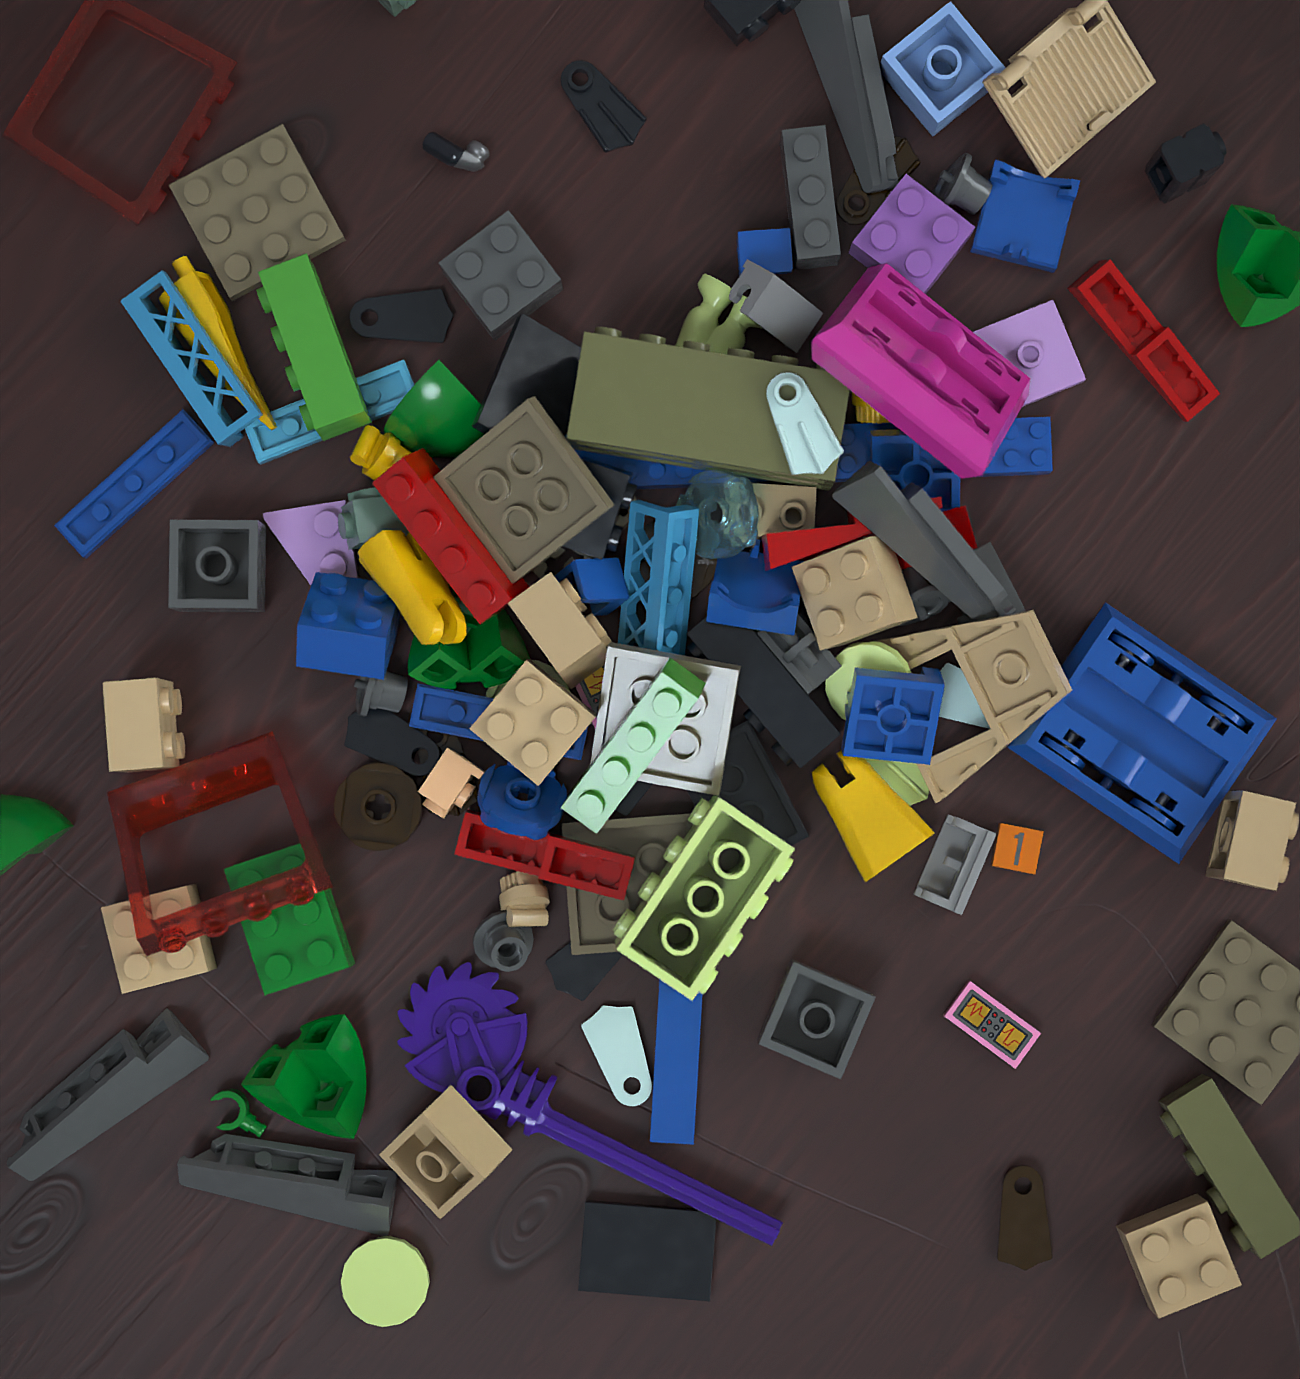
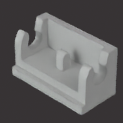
(775, 306)
(954, 864)

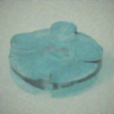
(739, 511)

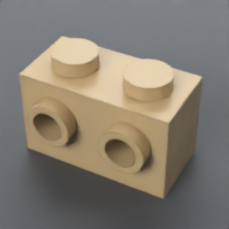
(784, 508)

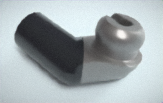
(453, 155)

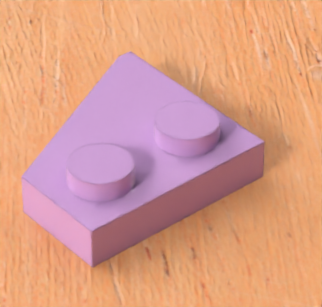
(314, 539)

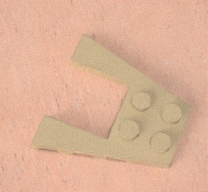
(1010, 676)

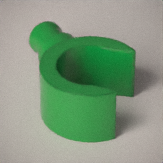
(245, 1119)

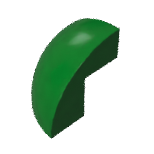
(1257, 266)
(436, 415)
(487, 654)
(27, 828)
(315, 1078)

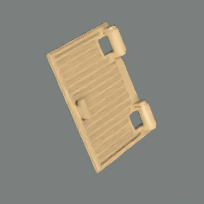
(1069, 82)

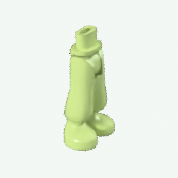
(702, 321)

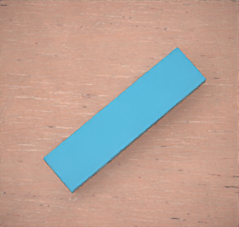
(381, 393)

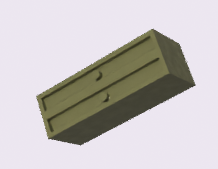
(692, 406)

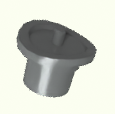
(963, 186)
(925, 597)
(380, 694)
(502, 945)

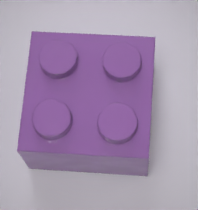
(912, 235)

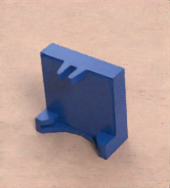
(1024, 217)
(909, 462)
(752, 597)
(893, 715)

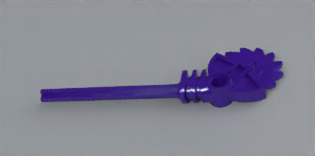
(467, 1031)

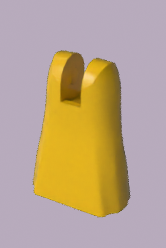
(414, 586)
(869, 816)

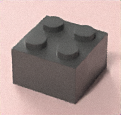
(501, 275)
(217, 566)
(816, 1019)

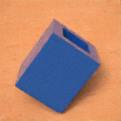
(767, 249)
(597, 583)

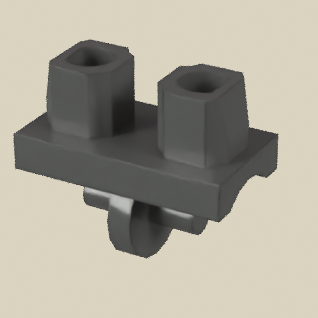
(801, 655)

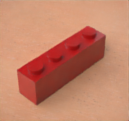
(446, 535)

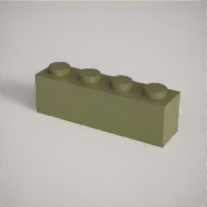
(1231, 1167)

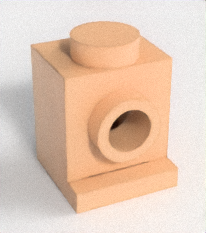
(449, 783)

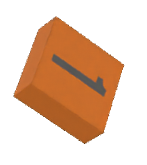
(1017, 848)

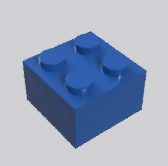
(347, 627)

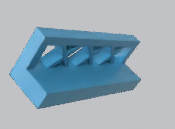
(182, 367)
(671, 575)

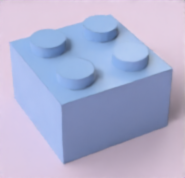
(940, 68)

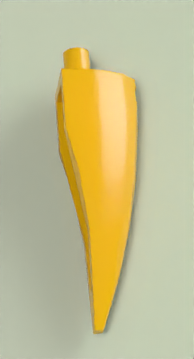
(216, 319)

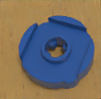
(519, 817)

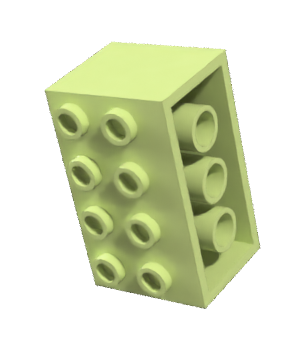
(702, 896)

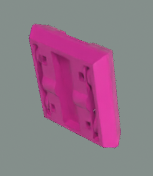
(922, 370)

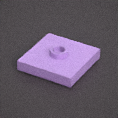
(1038, 347)

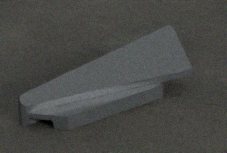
(854, 85)
(924, 539)
(104, 1092)
(295, 1181)

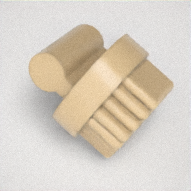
(524, 900)

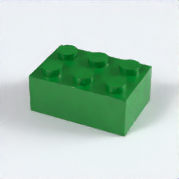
(294, 940)

